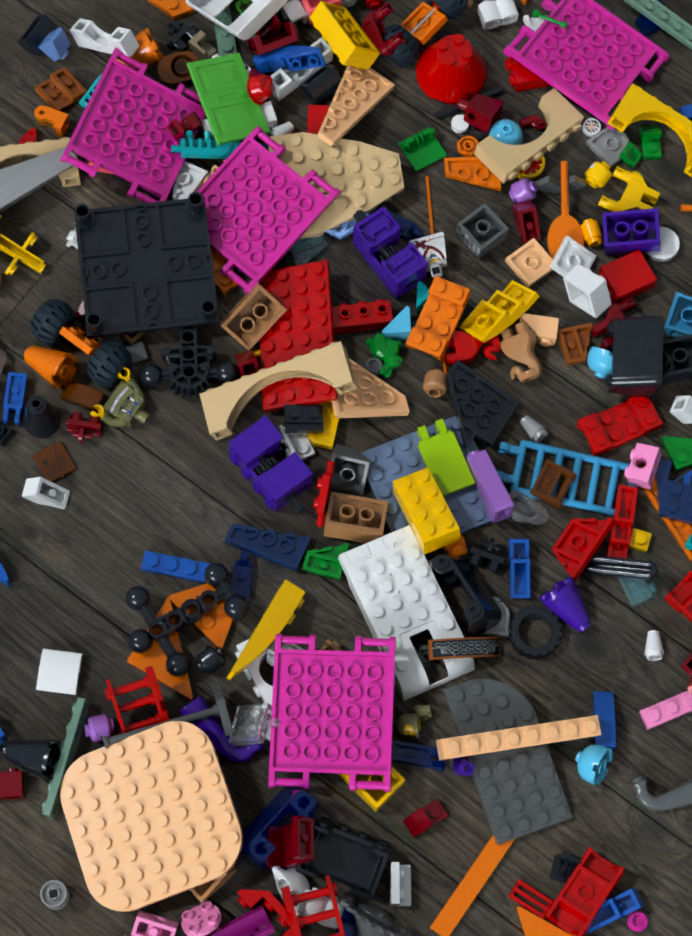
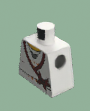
(433, 251)

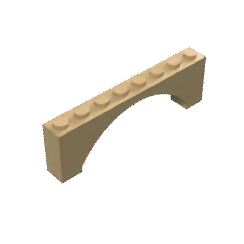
(226, 402)

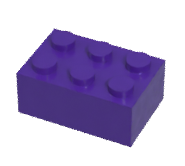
(631, 231)

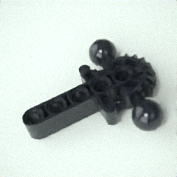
(152, 375)

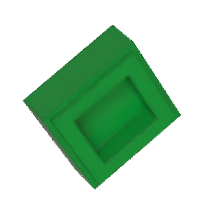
(630, 155)

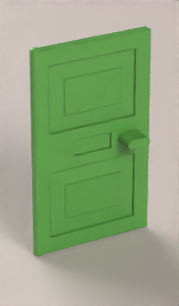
(225, 99)

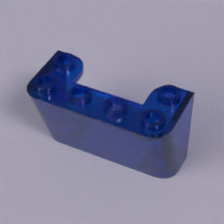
(288, 799)

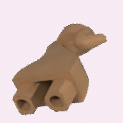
(521, 349)

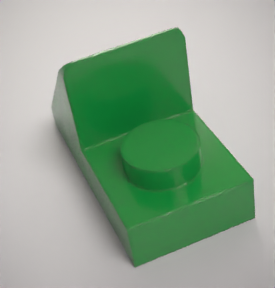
(650, 142)

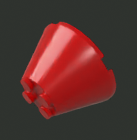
(451, 70)

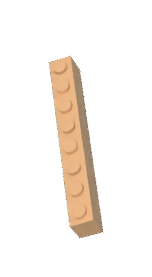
(518, 737)

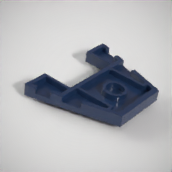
(673, 497)

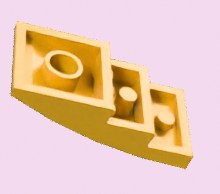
(499, 311)

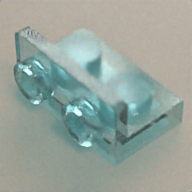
(638, 590)

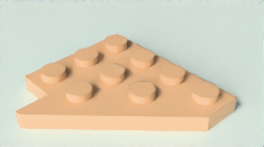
(370, 399)

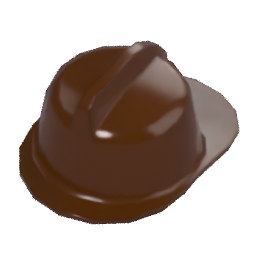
(174, 67)

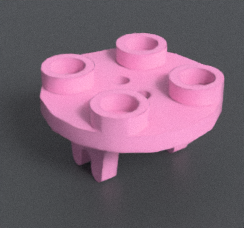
(201, 919)

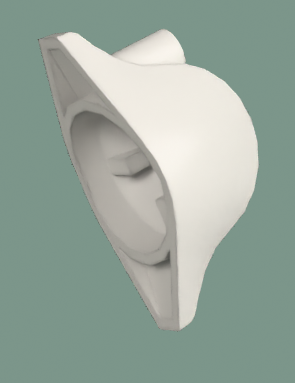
(296, 881)

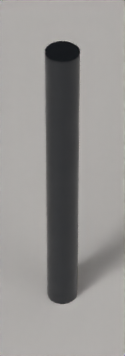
(449, 110)

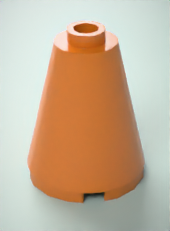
(52, 365)

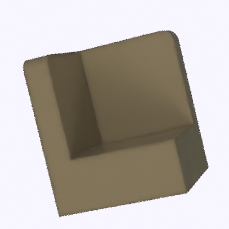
(200, 46)

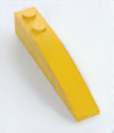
(272, 622)

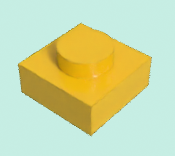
(639, 540)

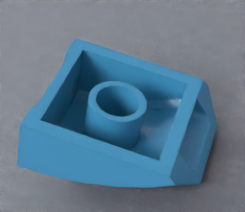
(679, 316)

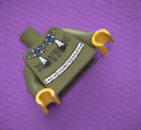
(124, 404)

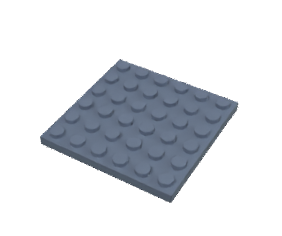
(403, 458)

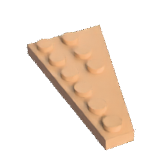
(355, 97)

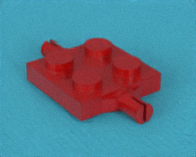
(321, 501)

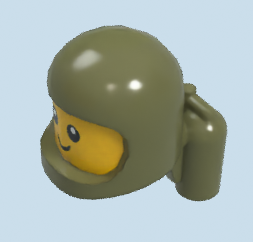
(411, 722)

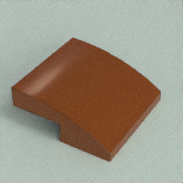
(60, 90)

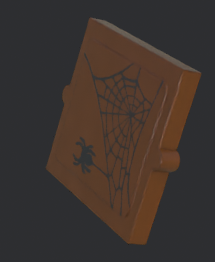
(54, 462)

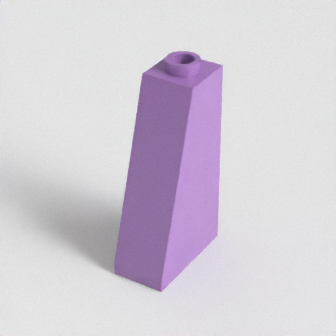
(489, 485)

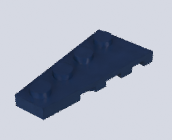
(273, 546)

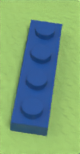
(174, 567)

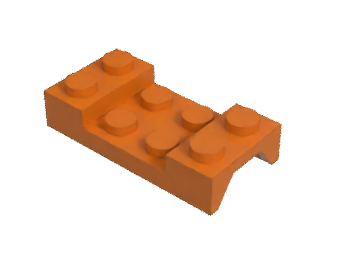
(438, 318)

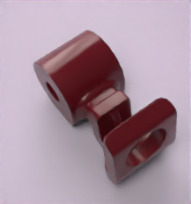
(190, 122)

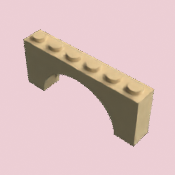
(14, 154)
(508, 160)

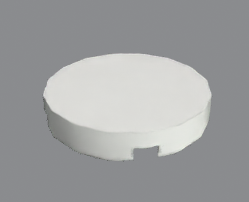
(669, 246)

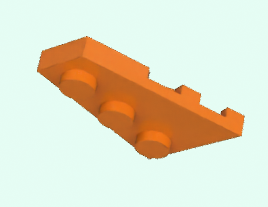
(471, 171)

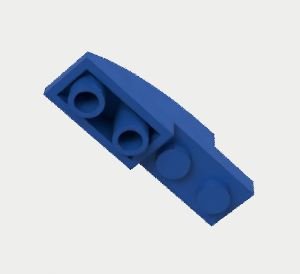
(289, 57)

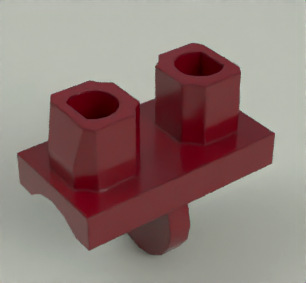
(83, 429)

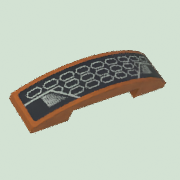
(464, 648)

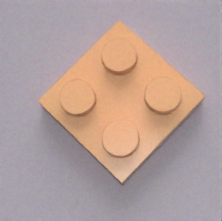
(530, 262)

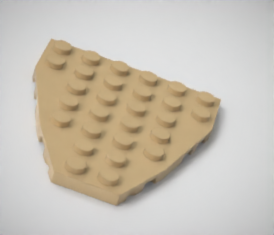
(357, 169)

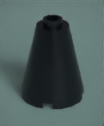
(41, 417)
(34, 756)

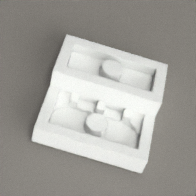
(59, 671)

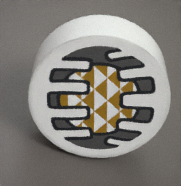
(591, 127)

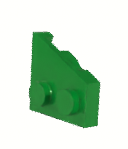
(679, 451)
(325, 561)

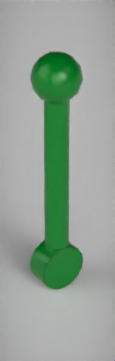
(535, 14)

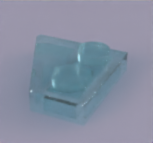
(307, 249)

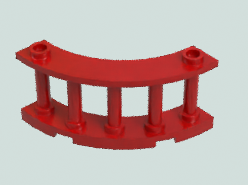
(154, 698)
(297, 922)

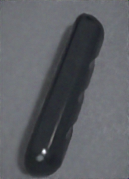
(621, 567)

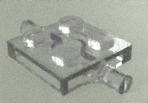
(252, 724)

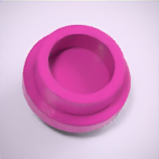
(637, 921)

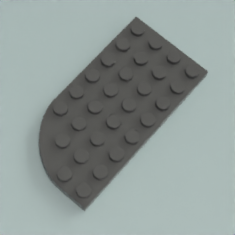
(517, 784)

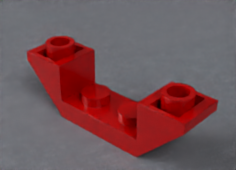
(253, 897)

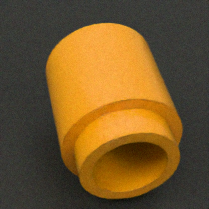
(591, 232)

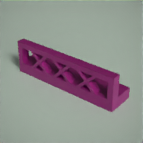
(249, 924)

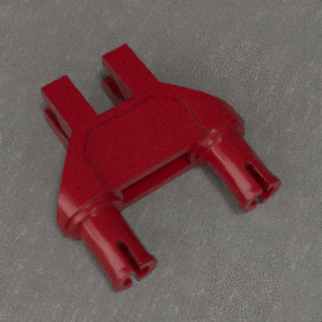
(374, 29)
(615, 311)

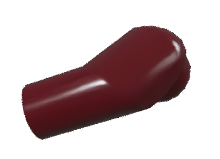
(533, 121)

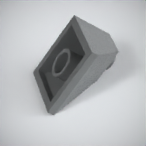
(349, 470)

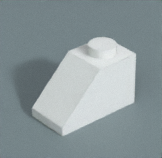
(45, 492)

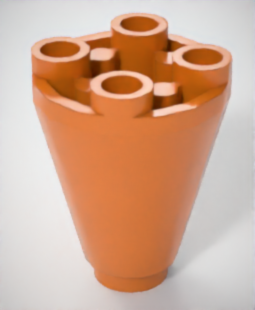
(147, 50)

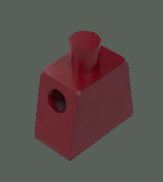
(481, 111)

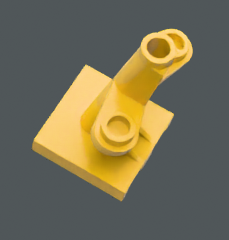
(21, 254)

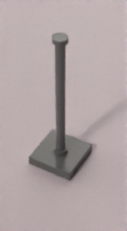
(218, 709)

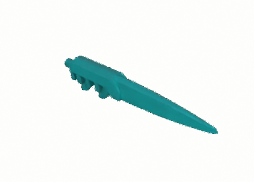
(205, 148)

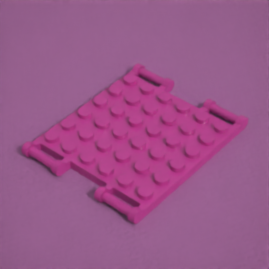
(588, 59)
(128, 128)
(260, 208)
(332, 712)

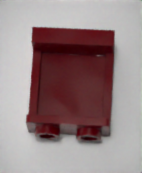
(288, 36)
(292, 843)

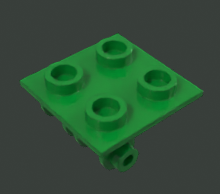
(422, 149)

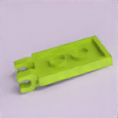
(444, 459)

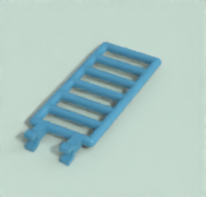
(560, 453)

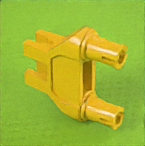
(633, 194)

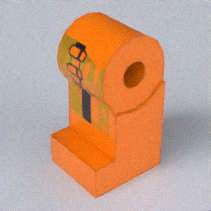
(52, 118)

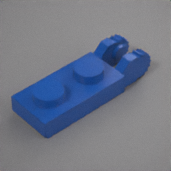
(14, 396)

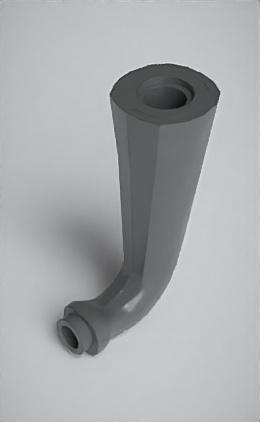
(675, 798)

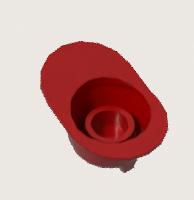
(259, 87)

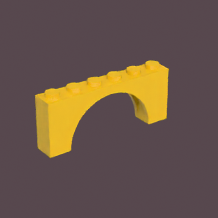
(640, 105)

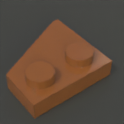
(574, 343)

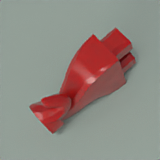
(468, 347)

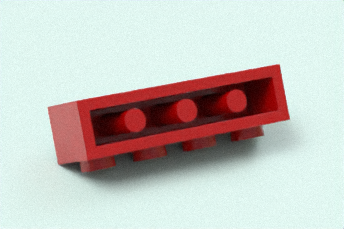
(361, 316)

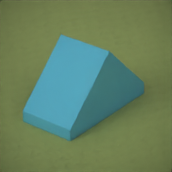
(400, 326)

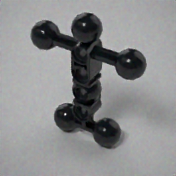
(178, 663)

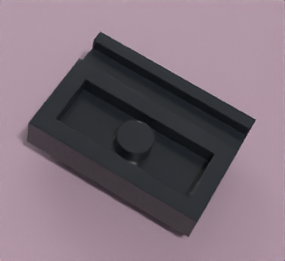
(303, 418)

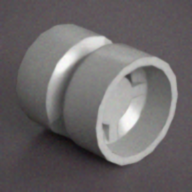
(55, 895)

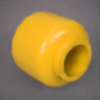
(598, 174)

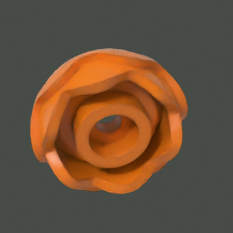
(464, 142)

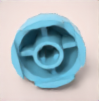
(507, 132)
(600, 361)
(593, 763)

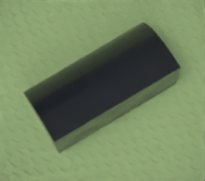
(36, 34)
(321, 83)

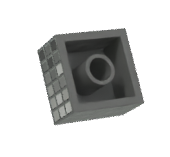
(482, 231)

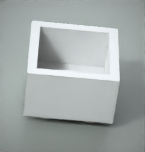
(587, 290)

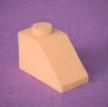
(544, 328)

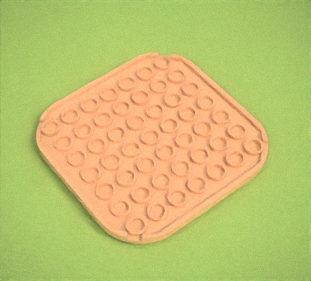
(151, 816)

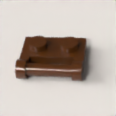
(547, 480)

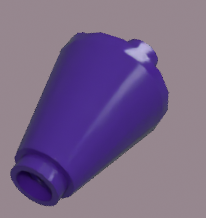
(567, 604)

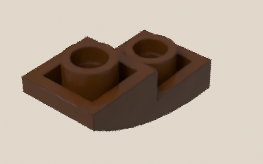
(82, 394)

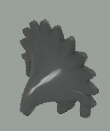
(371, 919)

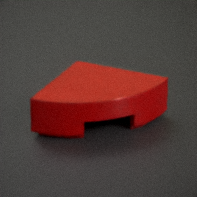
(30, 136)

